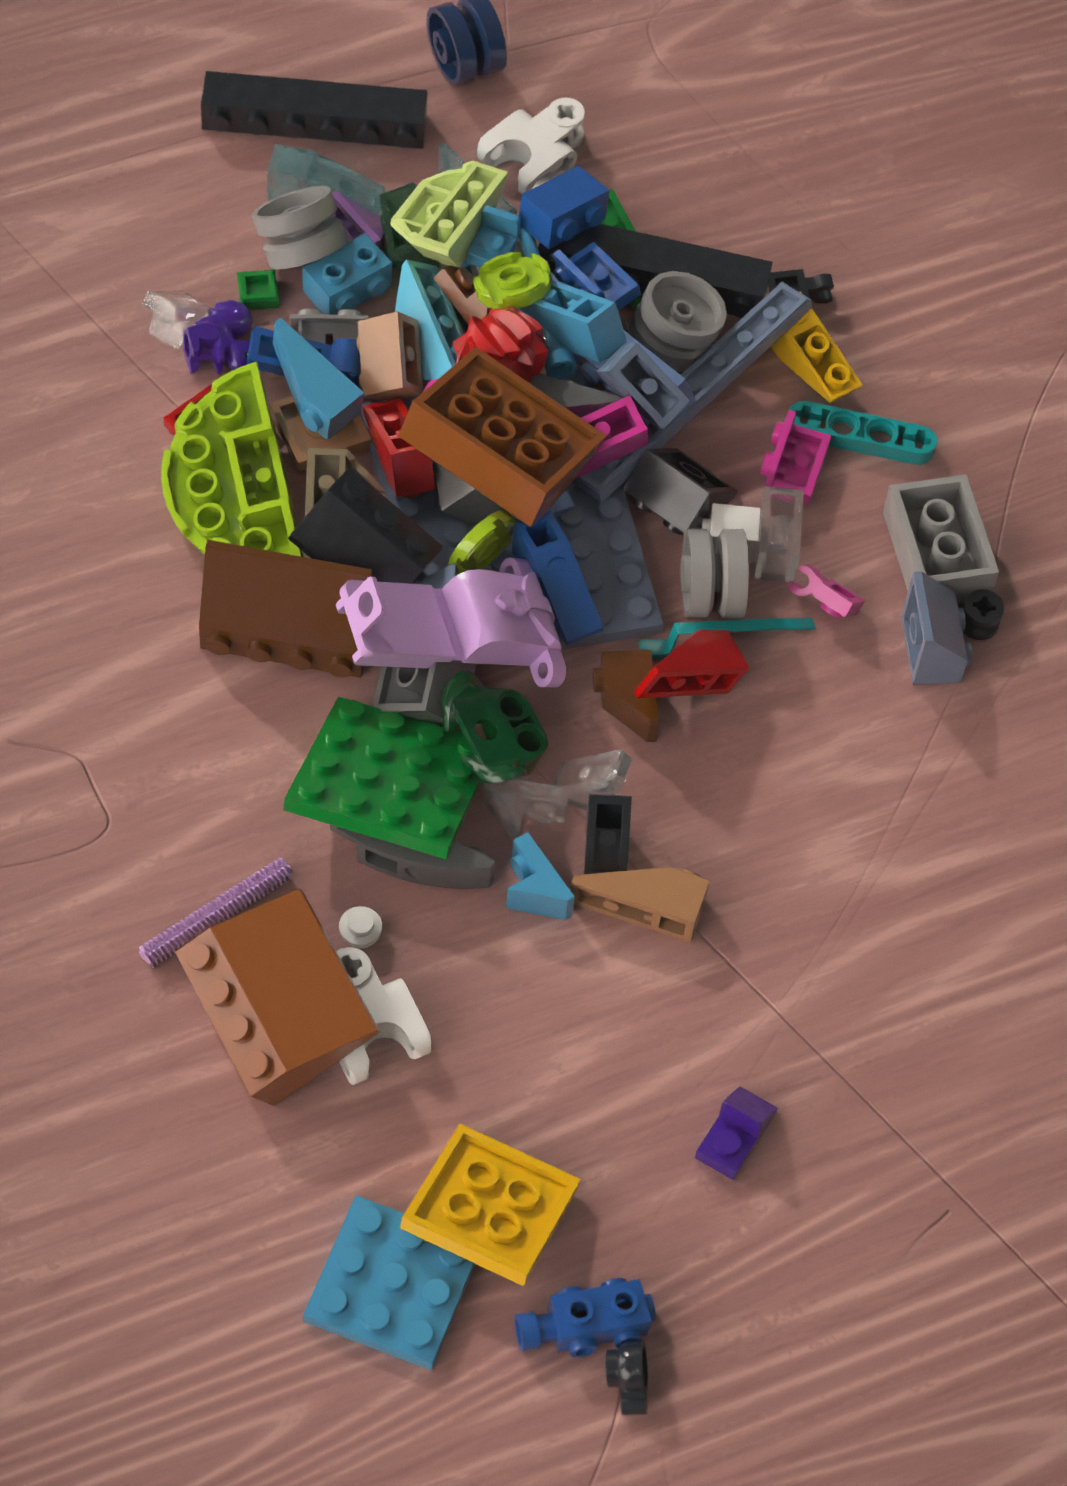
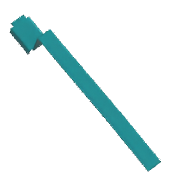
(661, 648)

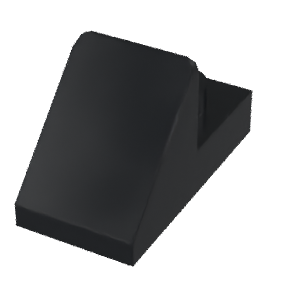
(607, 833)

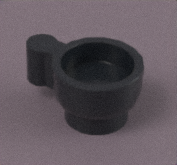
(629, 1370)

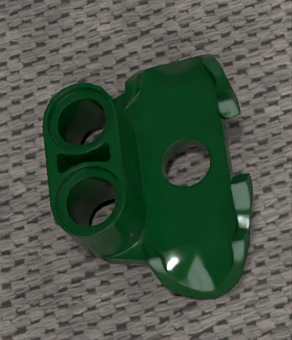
(508, 721)

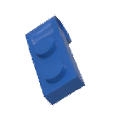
(341, 354)

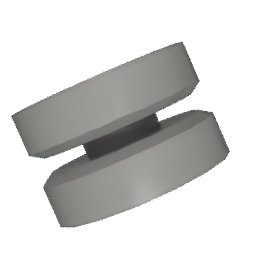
(299, 227)
(678, 318)
(718, 573)

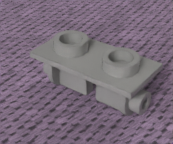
(316, 327)

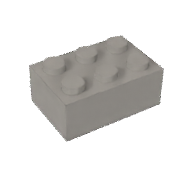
(941, 534)

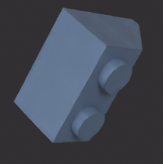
(934, 632)

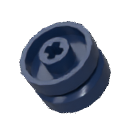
(466, 40)

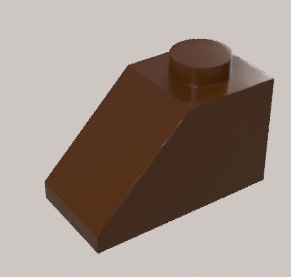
(617, 680)

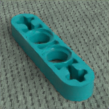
(862, 426)

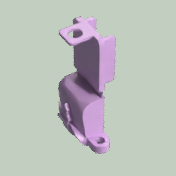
(470, 620)

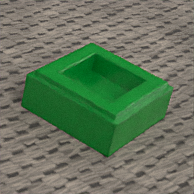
(258, 289)

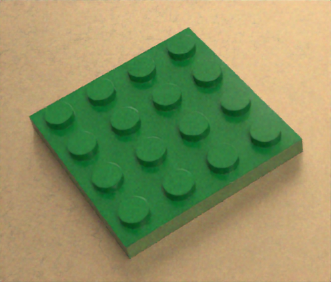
(386, 778)

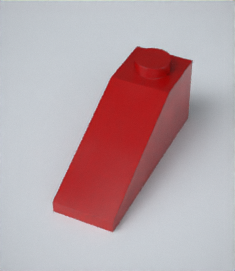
(405, 467)
(699, 666)

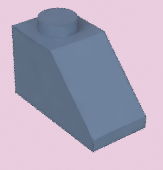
(652, 391)

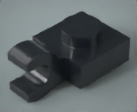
(816, 288)

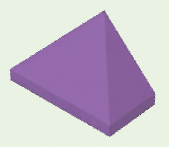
(358, 220)

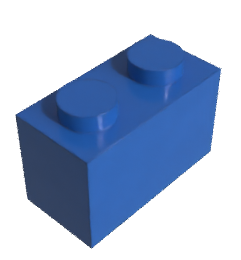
(563, 207)

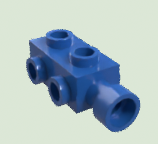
(603, 1322)

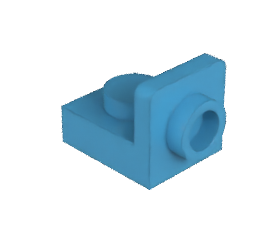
(496, 236)

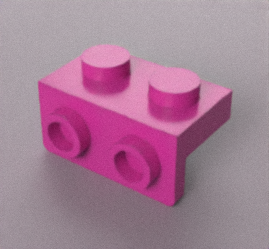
(796, 457)

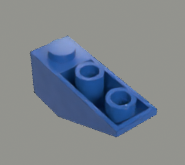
(558, 576)

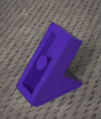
(735, 1132)

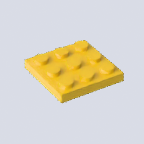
(490, 1204)

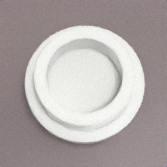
(360, 927)

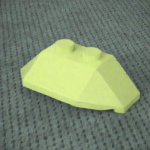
(447, 211)

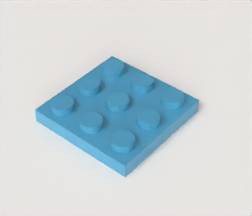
(388, 1286)

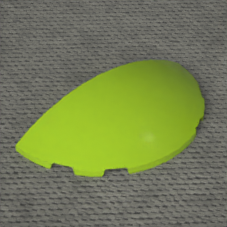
(227, 469)

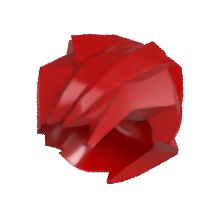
(508, 338)

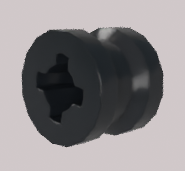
(976, 623)

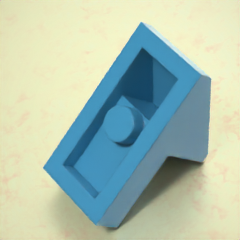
(540, 886)

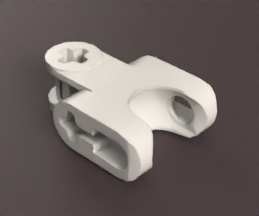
(539, 142)
(391, 1010)

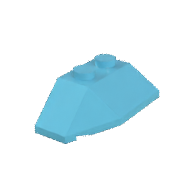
(436, 315)

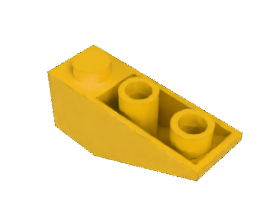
(816, 358)

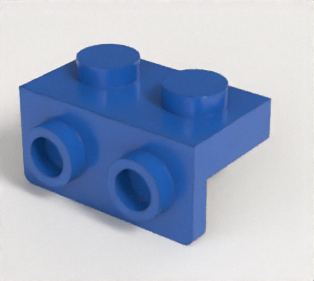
(596, 274)

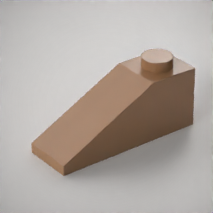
(651, 898)

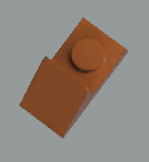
(460, 290)

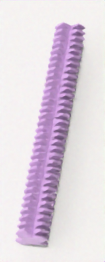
(215, 911)

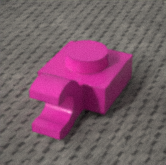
(834, 597)

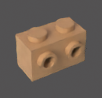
(390, 357)

